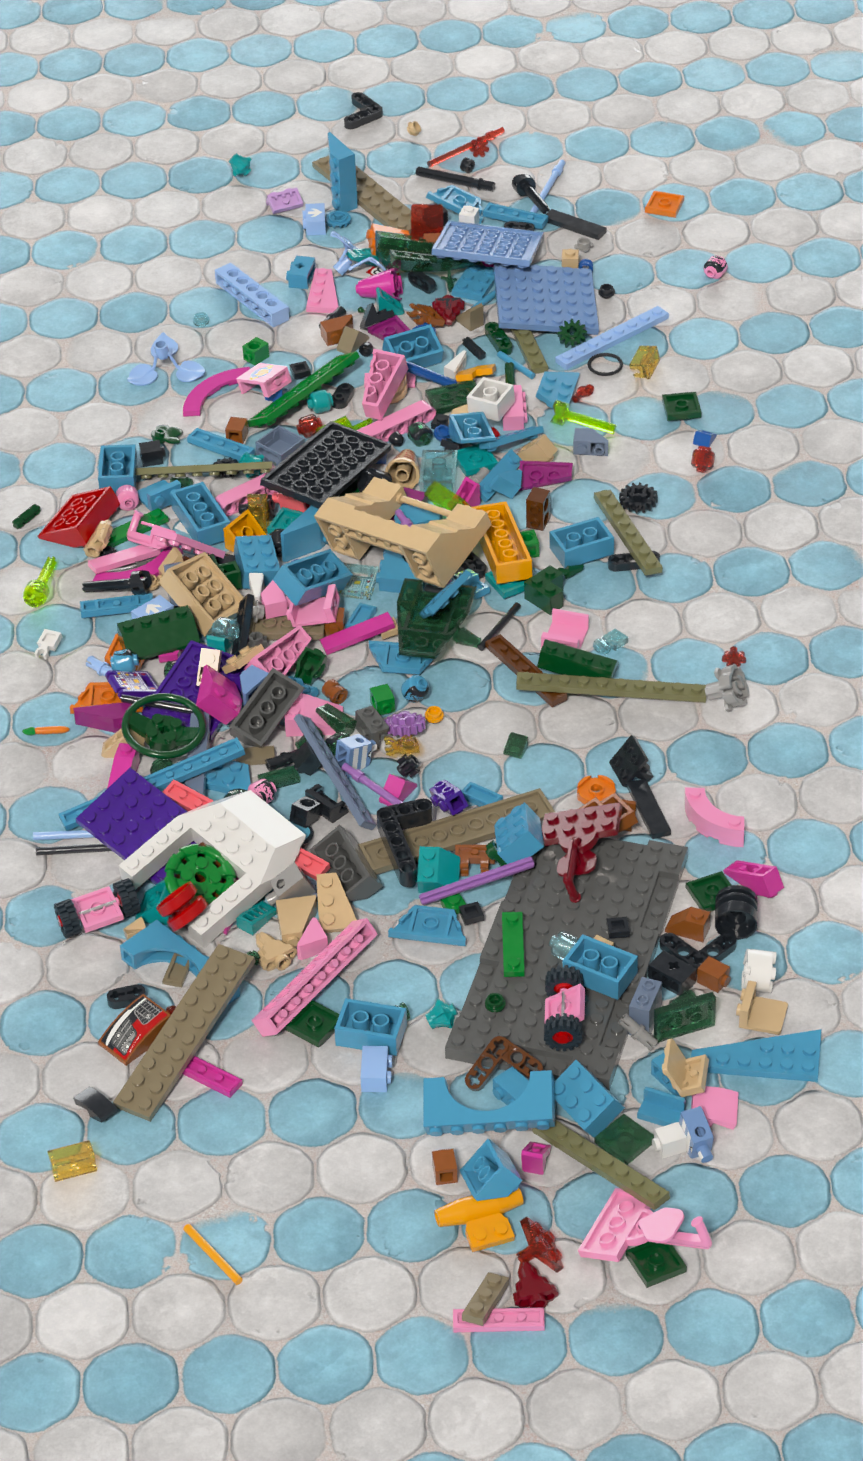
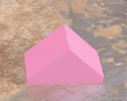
(312, 940)

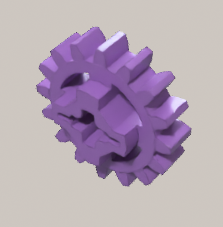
(405, 723)

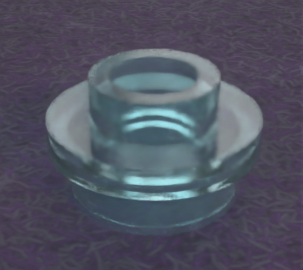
(200, 319)

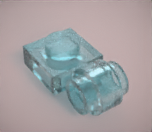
(611, 640)

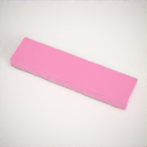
(122, 558)
(503, 1320)

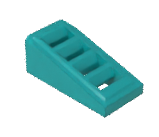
(361, 254)
(256, 924)

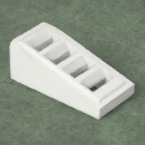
(456, 365)
(256, 583)

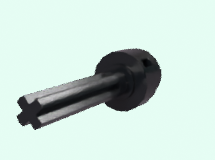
(526, 187)
(135, 583)

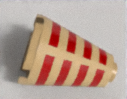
(404, 469)

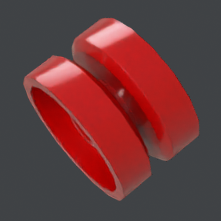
(182, 906)

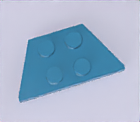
(455, 198)
(557, 387)
(442, 597)
(390, 661)
(228, 777)
(429, 925)

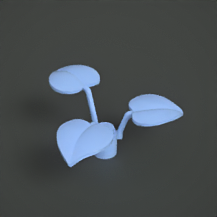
(344, 262)
(163, 348)

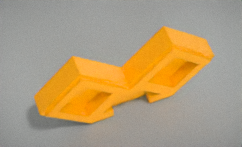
(471, 373)

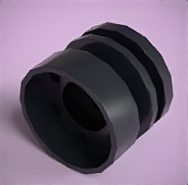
(736, 911)

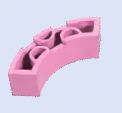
(711, 820)

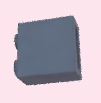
(278, 444)
(645, 1000)

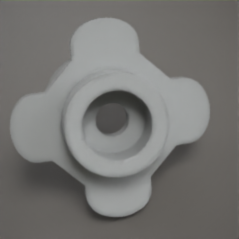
(583, 244)
(257, 611)

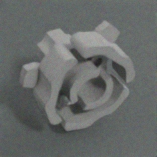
(730, 687)

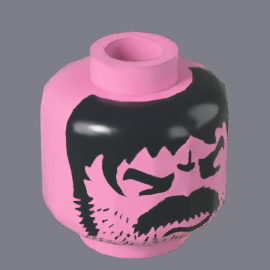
(715, 267)
(264, 789)

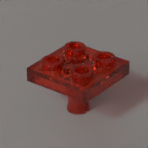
(540, 1245)

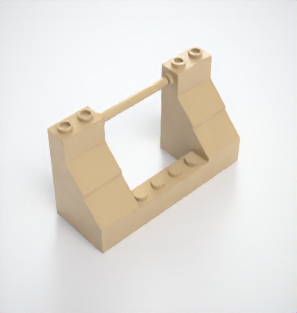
(431, 549)

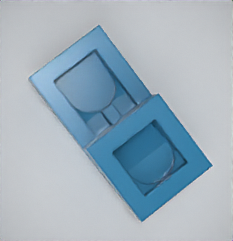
(473, 580)

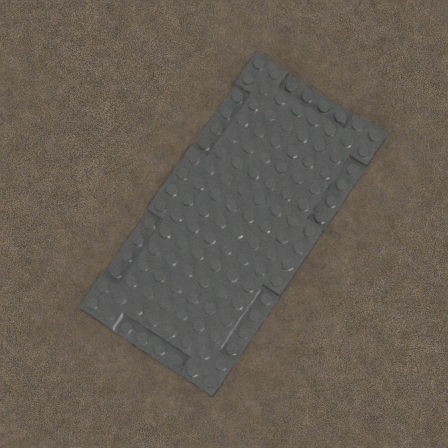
(626, 882)

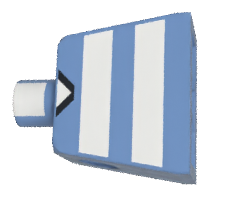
(355, 751)
(698, 1134)

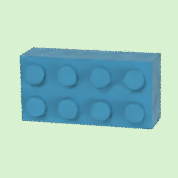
(199, 513)
(310, 576)

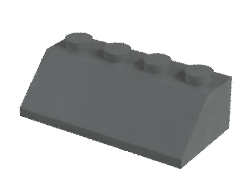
(265, 709)
(349, 863)

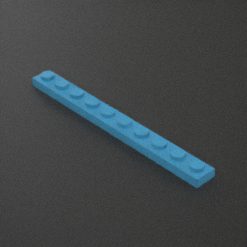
(179, 771)

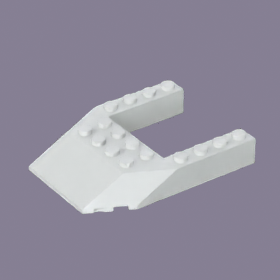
(246, 834)

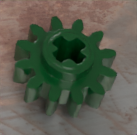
(565, 333)

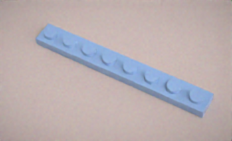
(611, 337)

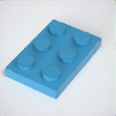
(474, 283)

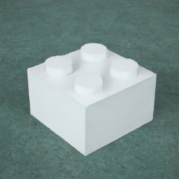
(492, 398)

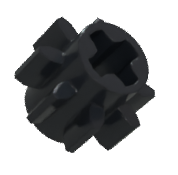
(408, 765)

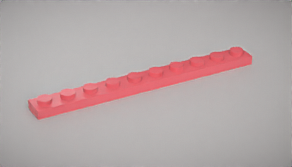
(190, 799)

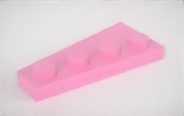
(322, 292)

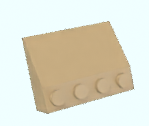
(203, 589)

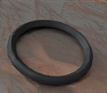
(605, 373)

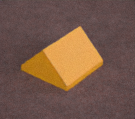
(243, 525)

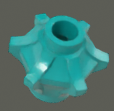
(240, 164)
(246, 458)
(441, 1015)

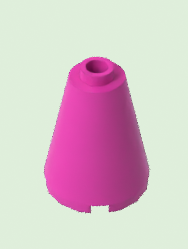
(385, 280)

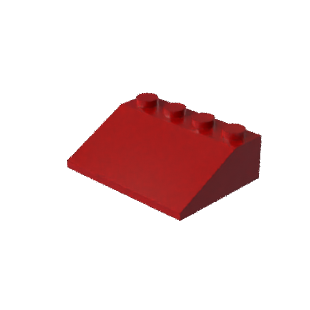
(80, 517)

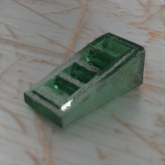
(336, 719)

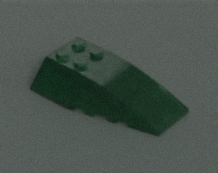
(409, 254)
(429, 635)

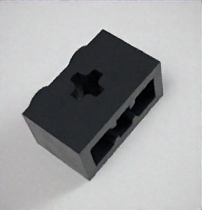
(673, 973)

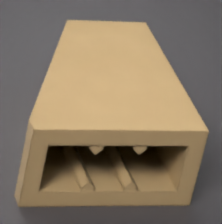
(294, 917)

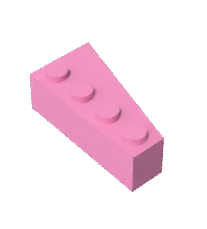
(383, 381)
(282, 653)

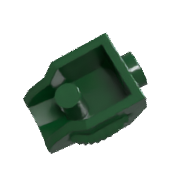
(310, 665)

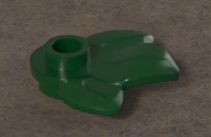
(166, 434)

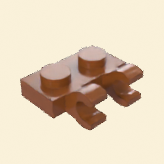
(426, 314)
(473, 855)

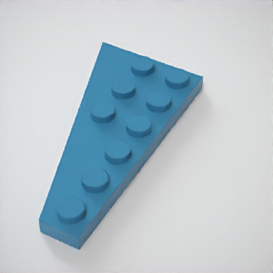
(775, 1057)

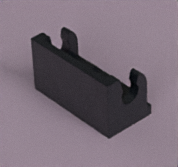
(329, 808)

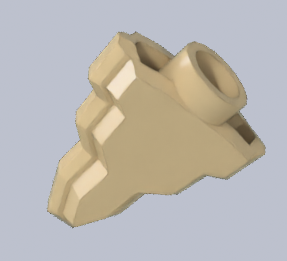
(99, 539)
(274, 952)

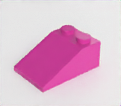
(218, 696)

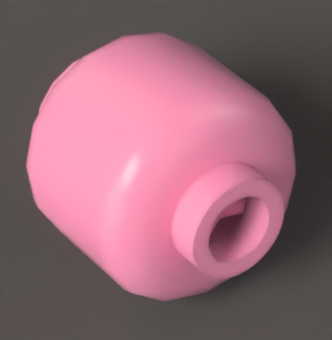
(127, 497)

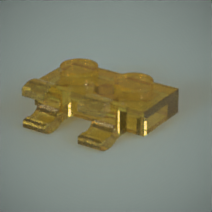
(405, 745)

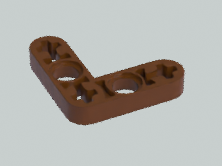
(503, 1055)

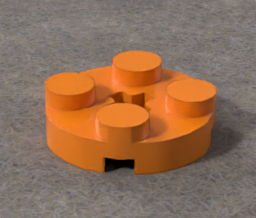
(588, 785)

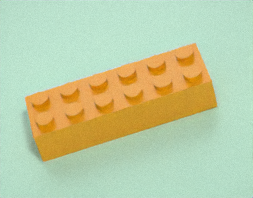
(504, 545)

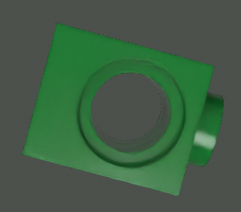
(255, 351)
(531, 542)
(382, 699)

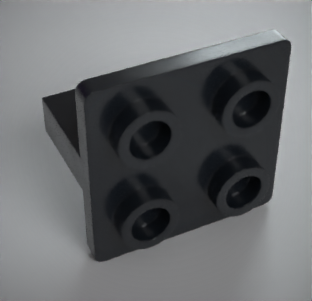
(630, 762)

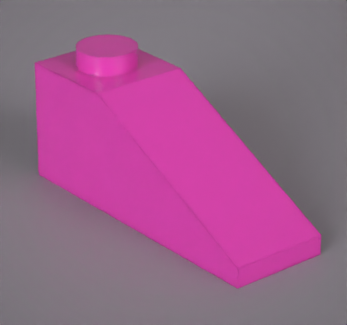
(124, 759)
(758, 877)

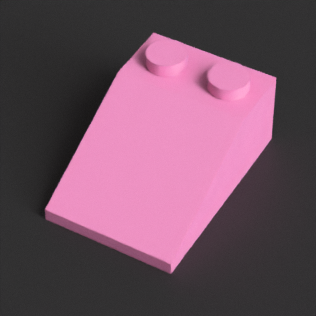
(306, 706)

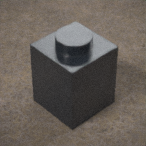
(151, 453)
(305, 760)

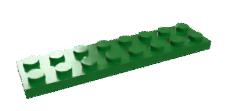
(303, 389)

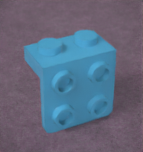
(158, 494)

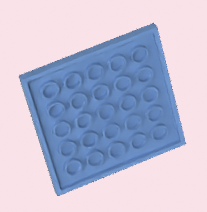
(487, 244)
(544, 297)

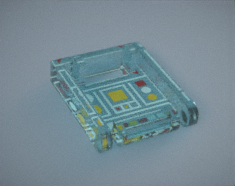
(360, 585)

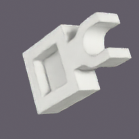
(48, 641)

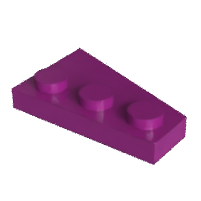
(387, 327)
(544, 473)

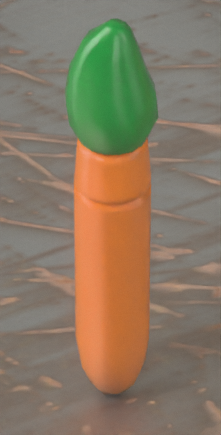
(45, 730)

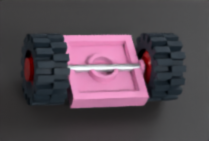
(97, 908)
(564, 1008)

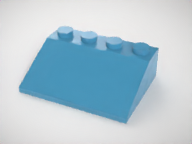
(342, 175)

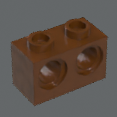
(538, 509)

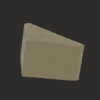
(472, 317)
(351, 340)

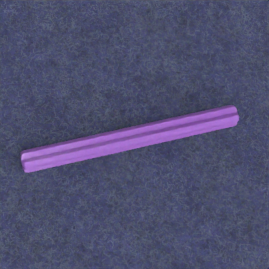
(476, 880)

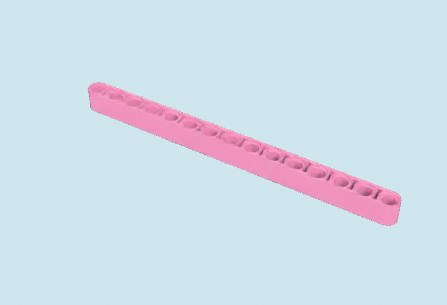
(379, 429)

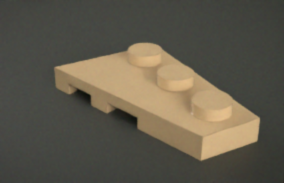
(333, 905)

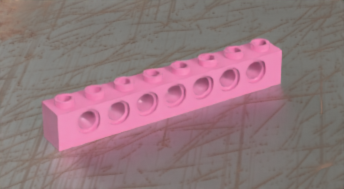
(314, 977)

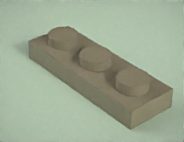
(485, 1299)

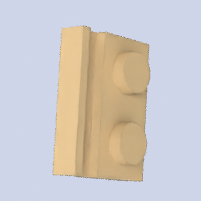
(242, 659)

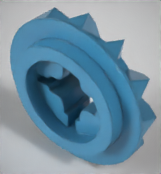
(338, 219)

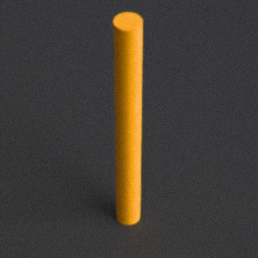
(213, 1254)

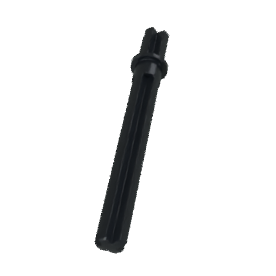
(455, 178)

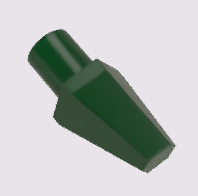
(570, 571)

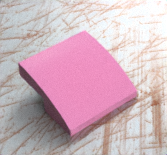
(718, 1105)

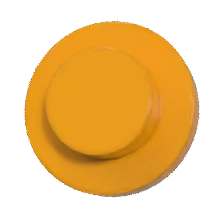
(434, 714)

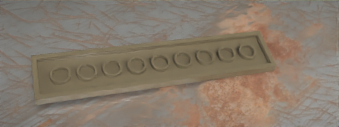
(374, 198)
(460, 829)
(184, 1032)

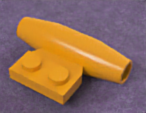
(483, 1219)

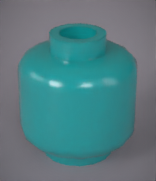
(320, 401)

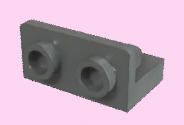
(370, 724)

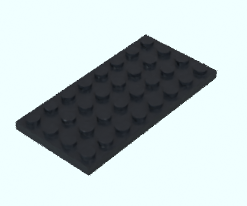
(325, 464)

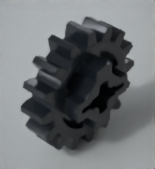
(636, 497)

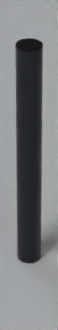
(499, 626)
(158, 704)
(71, 849)

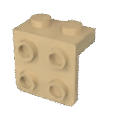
(759, 1012)
(686, 1075)

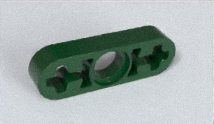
(499, 333)

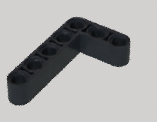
(390, 823)

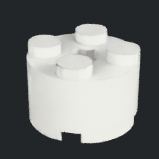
(760, 969)

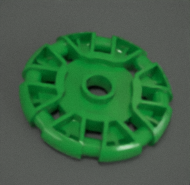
(202, 866)

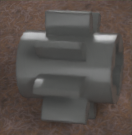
(256, 639)

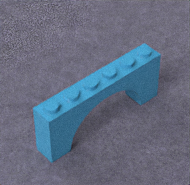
(394, 567)
(159, 944)
(530, 1110)

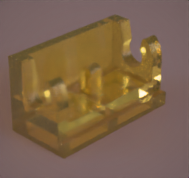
(645, 361)
(259, 509)
(72, 1161)

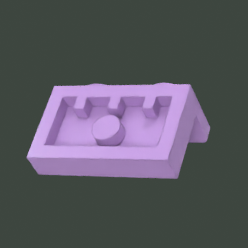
(284, 200)

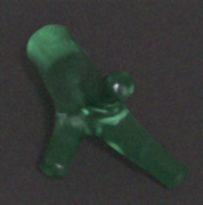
(449, 280)

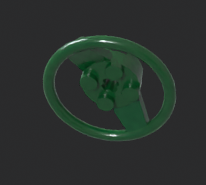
(163, 731)

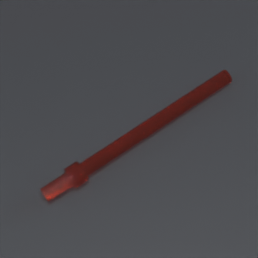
(490, 135)

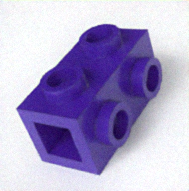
(448, 797)

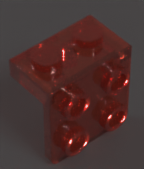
(426, 219)

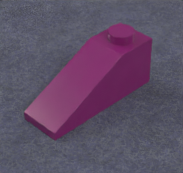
(101, 717)

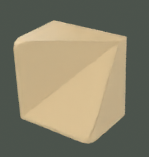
(134, 928)

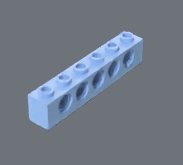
(252, 295)

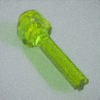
(563, 413)
(38, 589)

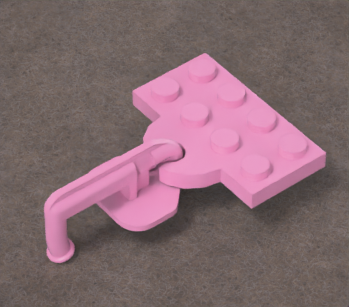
(162, 538)
(632, 1223)

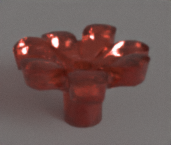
(481, 147)
(734, 657)

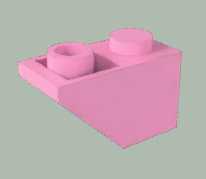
(274, 601)

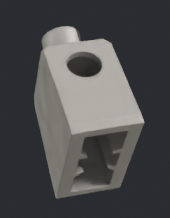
(290, 884)

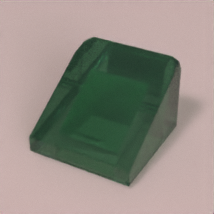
(516, 745)

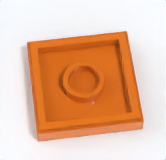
(664, 204)

